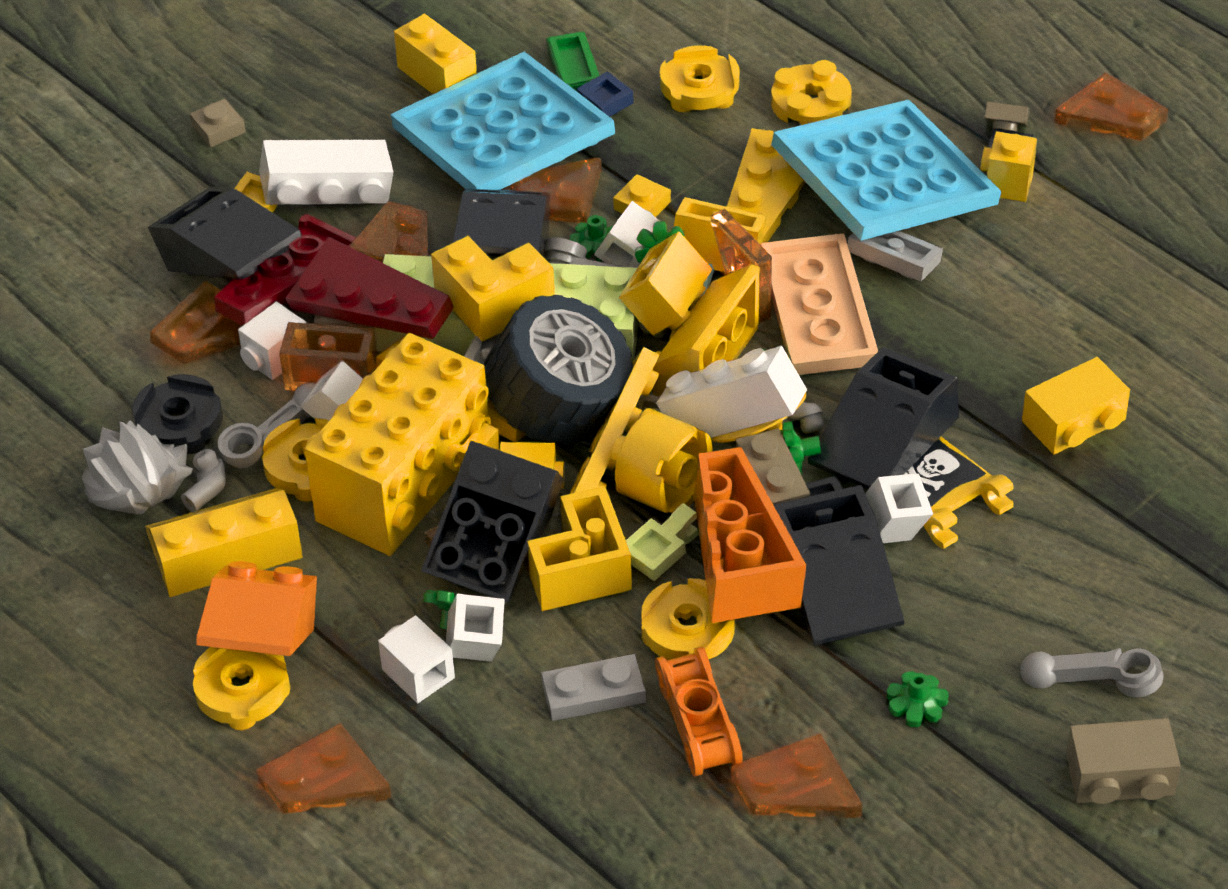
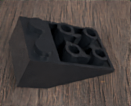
(503, 219)
(221, 235)
(887, 419)
(490, 518)
(847, 568)

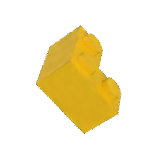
(490, 290)
(586, 558)

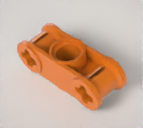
(705, 734)

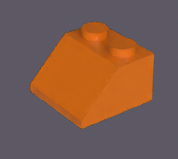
(258, 609)

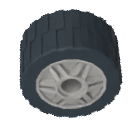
(557, 369)

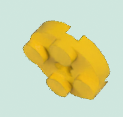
(795, 84)
(713, 91)
(282, 459)
(671, 639)
(239, 704)

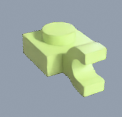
(659, 546)

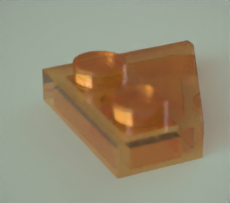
(395, 231)
(322, 774)
(796, 781)

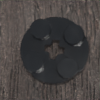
(185, 392)

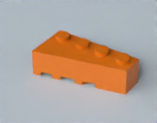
(743, 541)

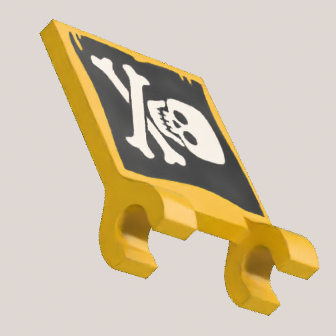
(951, 482)

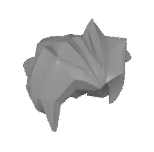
(132, 469)

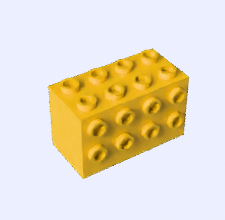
(396, 443)

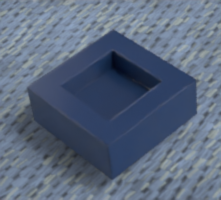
(607, 94)

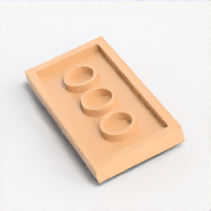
(819, 304)

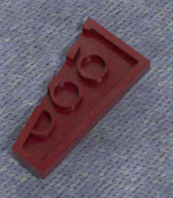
(276, 276)
(368, 292)

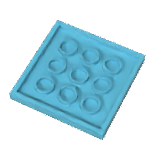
(502, 124)
(885, 169)

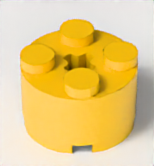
(659, 461)

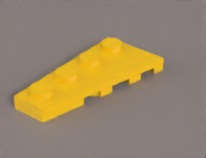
(765, 182)
(619, 419)

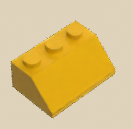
(717, 328)
(203, 542)

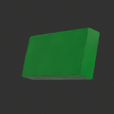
(572, 59)

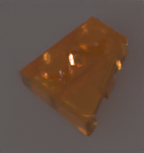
(1113, 109)
(570, 187)
(739, 250)
(195, 328)

